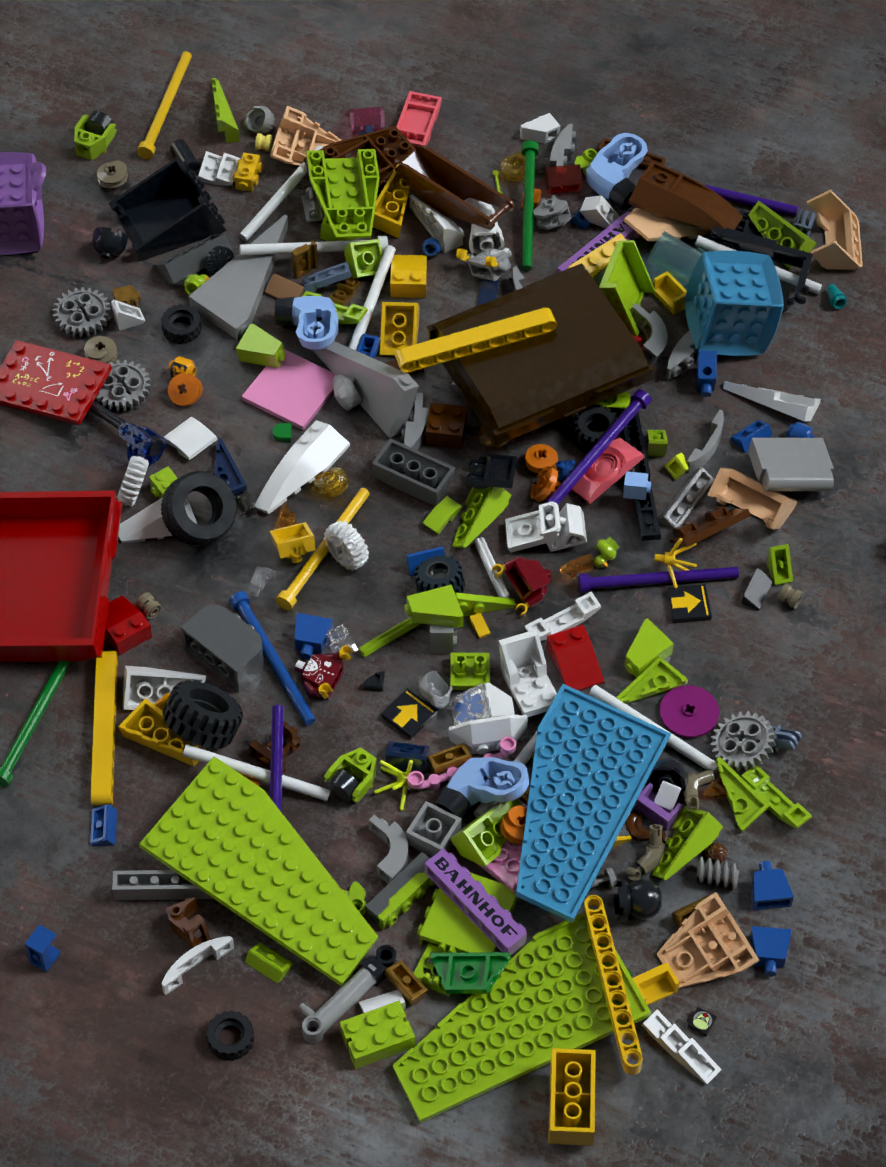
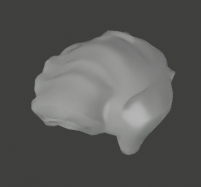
(259, 120)
(346, 392)
(434, 689)

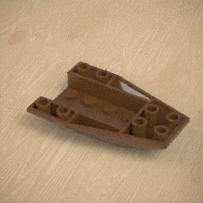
(388, 143)
(682, 200)

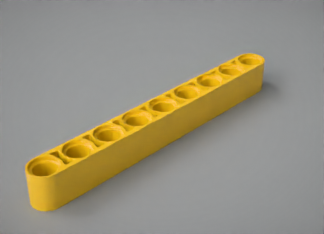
(475, 340)
(104, 729)
(616, 992)

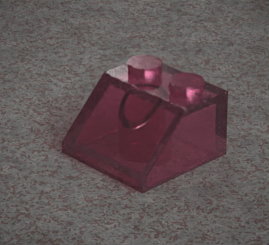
(362, 117)

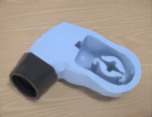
(612, 167)
(314, 317)
(484, 782)

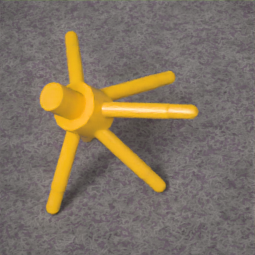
(669, 560)

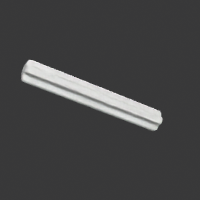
(488, 562)

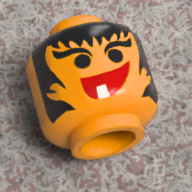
(181, 365)

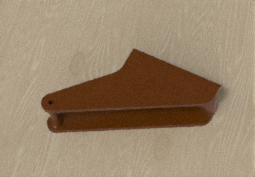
(448, 186)

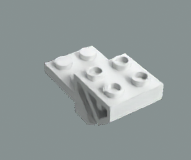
(547, 526)

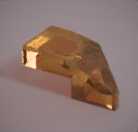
(286, 517)

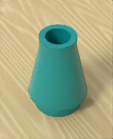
(836, 297)

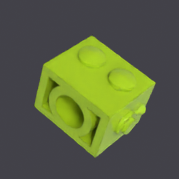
(160, 481)

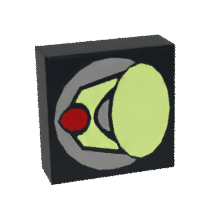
(702, 1021)

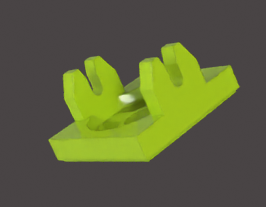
(433, 983)

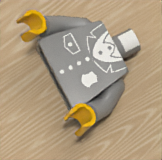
(488, 264)

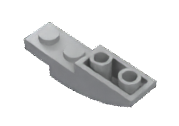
(563, 147)
(681, 356)
(416, 428)

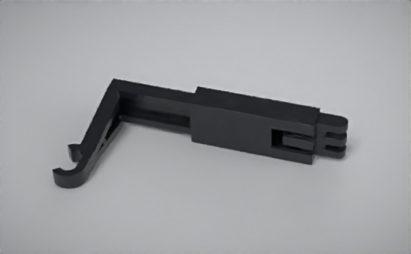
(752, 243)

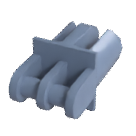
(803, 227)
(786, 738)

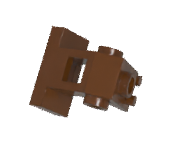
(263, 752)
(188, 929)

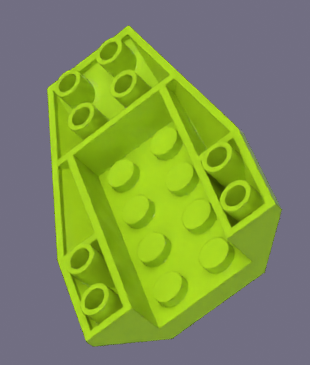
(346, 191)

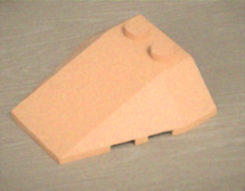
(296, 136)
(652, 227)
(707, 945)

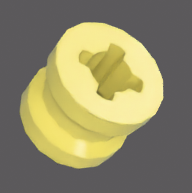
(263, 142)

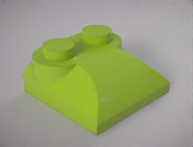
(363, 257)

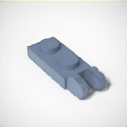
(326, 277)

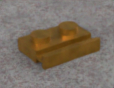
(304, 259)

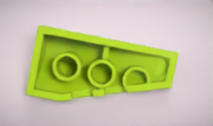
(481, 511)
(692, 834)
(482, 838)

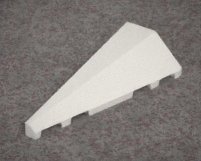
(790, 404)

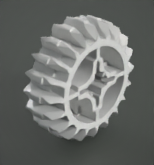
(132, 480)
(346, 545)

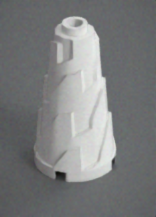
(483, 238)

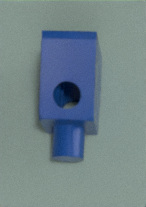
(706, 372)
(311, 634)
(770, 888)
(770, 947)

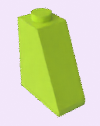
(260, 348)
(435, 607)
(646, 648)

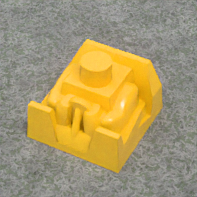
(293, 541)

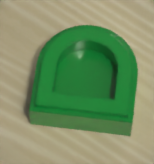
(282, 432)

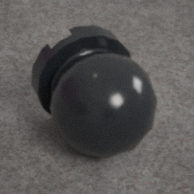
(639, 899)

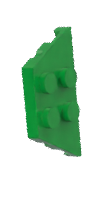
(469, 971)

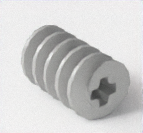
(717, 872)

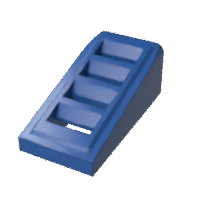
(370, 341)

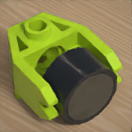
(93, 133)
(340, 775)

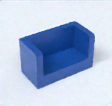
(39, 948)

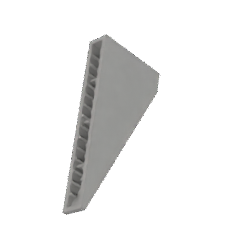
(236, 289)
(384, 390)

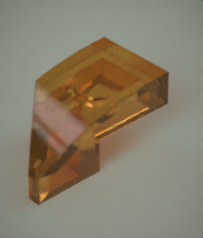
(578, 565)
(715, 789)

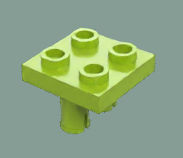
(469, 670)

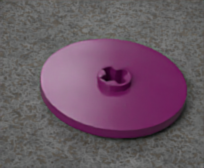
(684, 723)

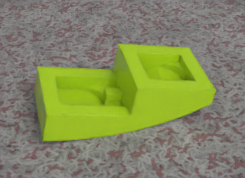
(441, 514)

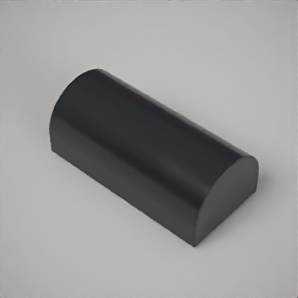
(182, 151)

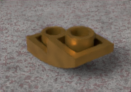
(345, 291)

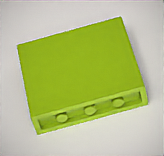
(626, 281)
(450, 925)

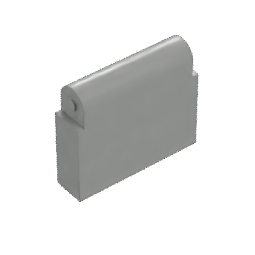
(792, 464)

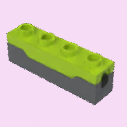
(399, 893)

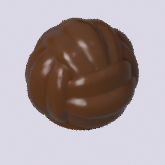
(716, 852)

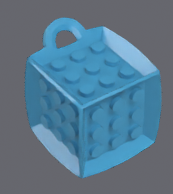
(734, 302)

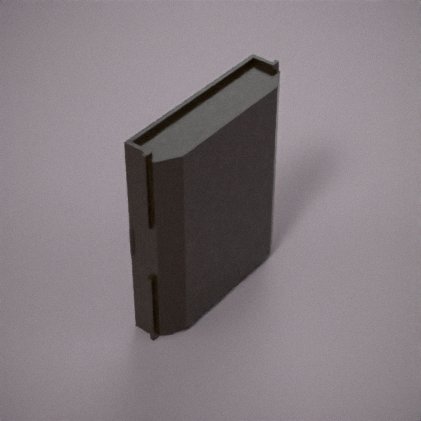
(552, 373)

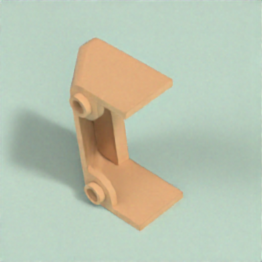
(841, 233)
(747, 493)

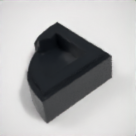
(375, 682)

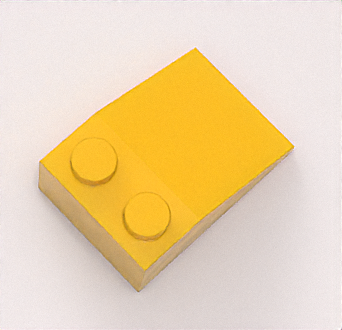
(408, 276)
(398, 326)

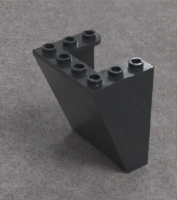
(167, 211)

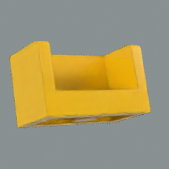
(670, 292)
(657, 983)

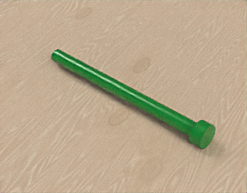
(529, 150)
(31, 722)

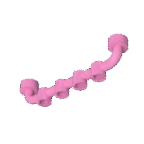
(417, 781)

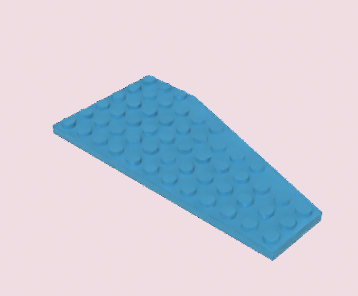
(581, 791)

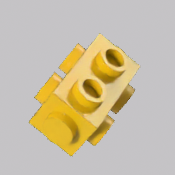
(247, 173)

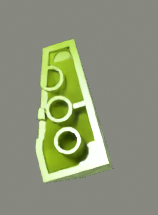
(776, 228)

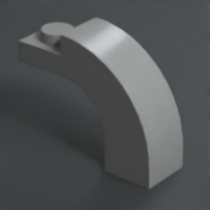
(654, 330)
(397, 842)

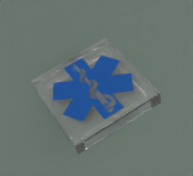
(470, 705)

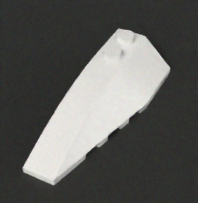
(306, 458)

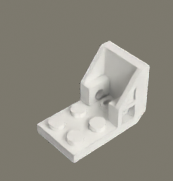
(526, 672)

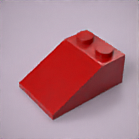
(126, 626)
(574, 658)

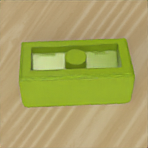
(268, 962)

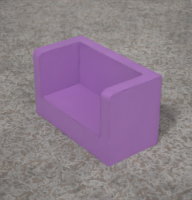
(656, 813)

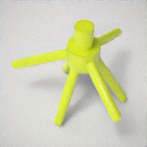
(402, 780)

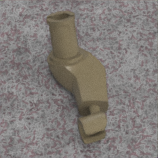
(694, 781)
(652, 856)

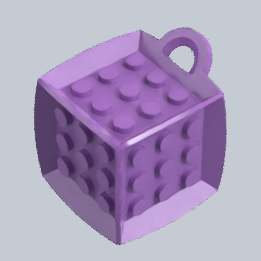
(21, 203)

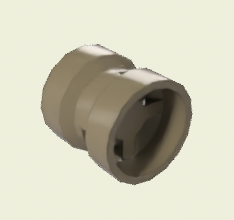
(790, 595)
(149, 607)

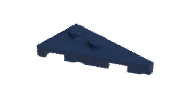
(227, 469)

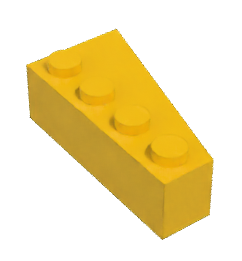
(391, 205)
(148, 728)

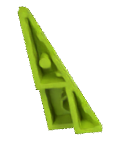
(224, 116)

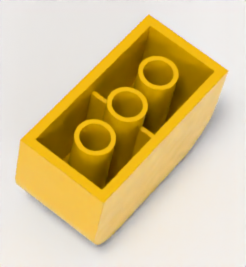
(572, 1097)

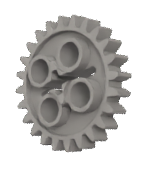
(72, 319)
(124, 386)
(743, 740)

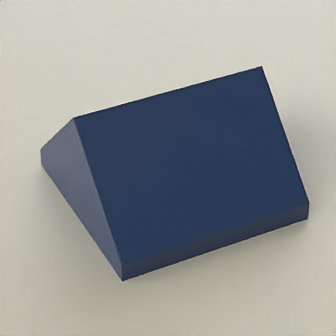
(400, 754)

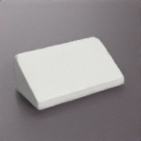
(382, 1000)

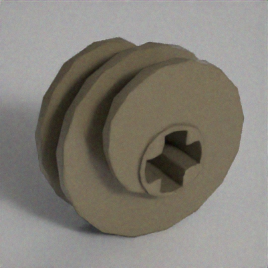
(112, 174)
(101, 349)

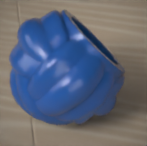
(431, 247)

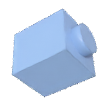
(636, 485)

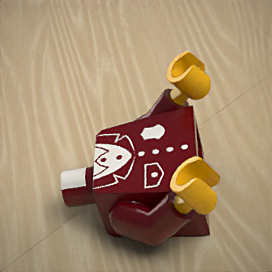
(527, 578)
(323, 672)

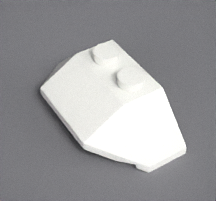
(485, 734)

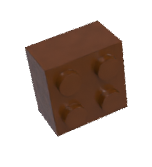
(446, 425)

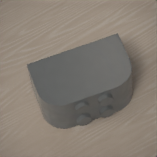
(224, 645)

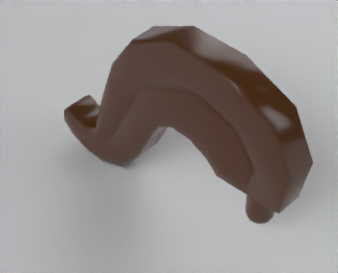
(636, 830)

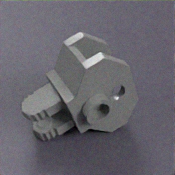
(552, 213)

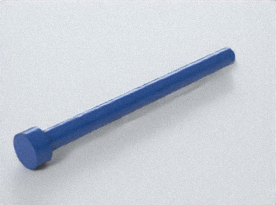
(240, 602)

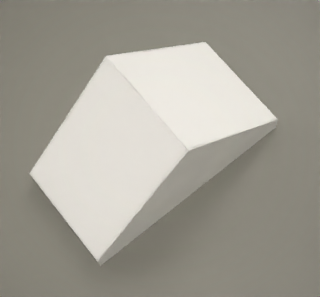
(126, 315)

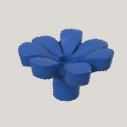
(565, 469)

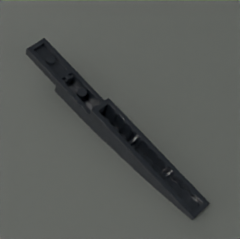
(644, 509)

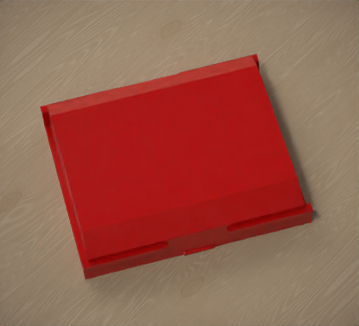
(56, 573)

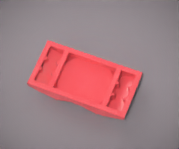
(419, 117)
(607, 470)

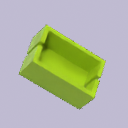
(377, 1034)

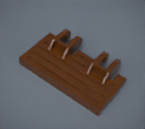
(716, 521)

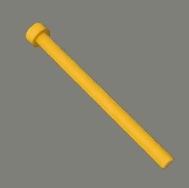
(146, 148)
(287, 598)

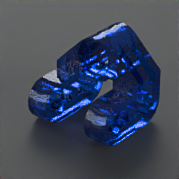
(134, 445)

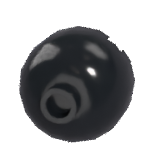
(109, 243)
(669, 771)

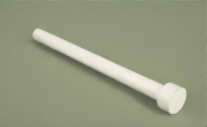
(286, 248)

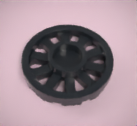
(218, 260)

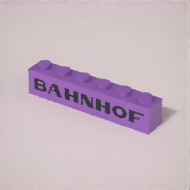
(610, 232)
(475, 902)

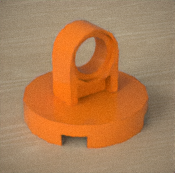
(546, 484)

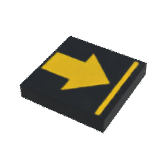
(689, 603)
(409, 713)

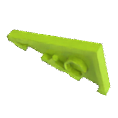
(472, 604)
(655, 679)
(744, 801)

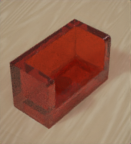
(563, 178)

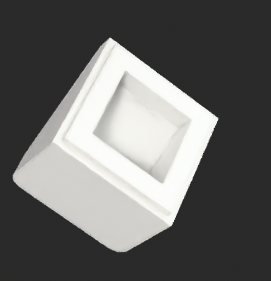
(667, 795)

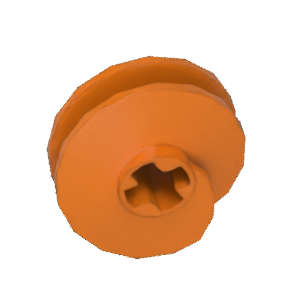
(191, 384)
(539, 457)
(513, 824)

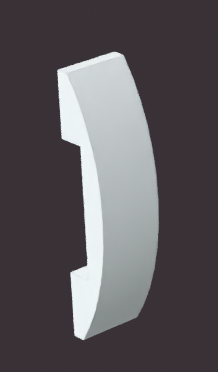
(567, 618)
(216, 946)

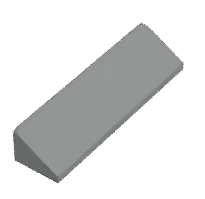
(686, 498)

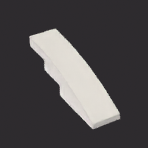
(680, 1047)

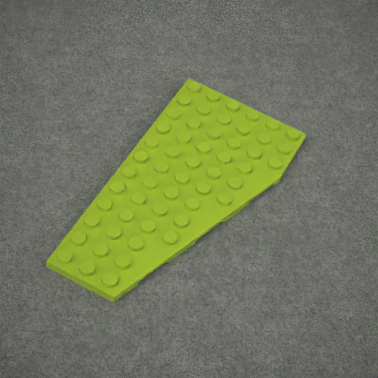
(251, 859)
(539, 1003)

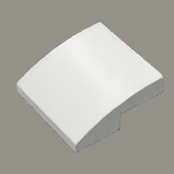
(218, 169)
(190, 438)

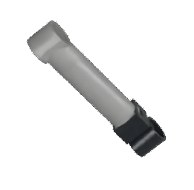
(370, 974)

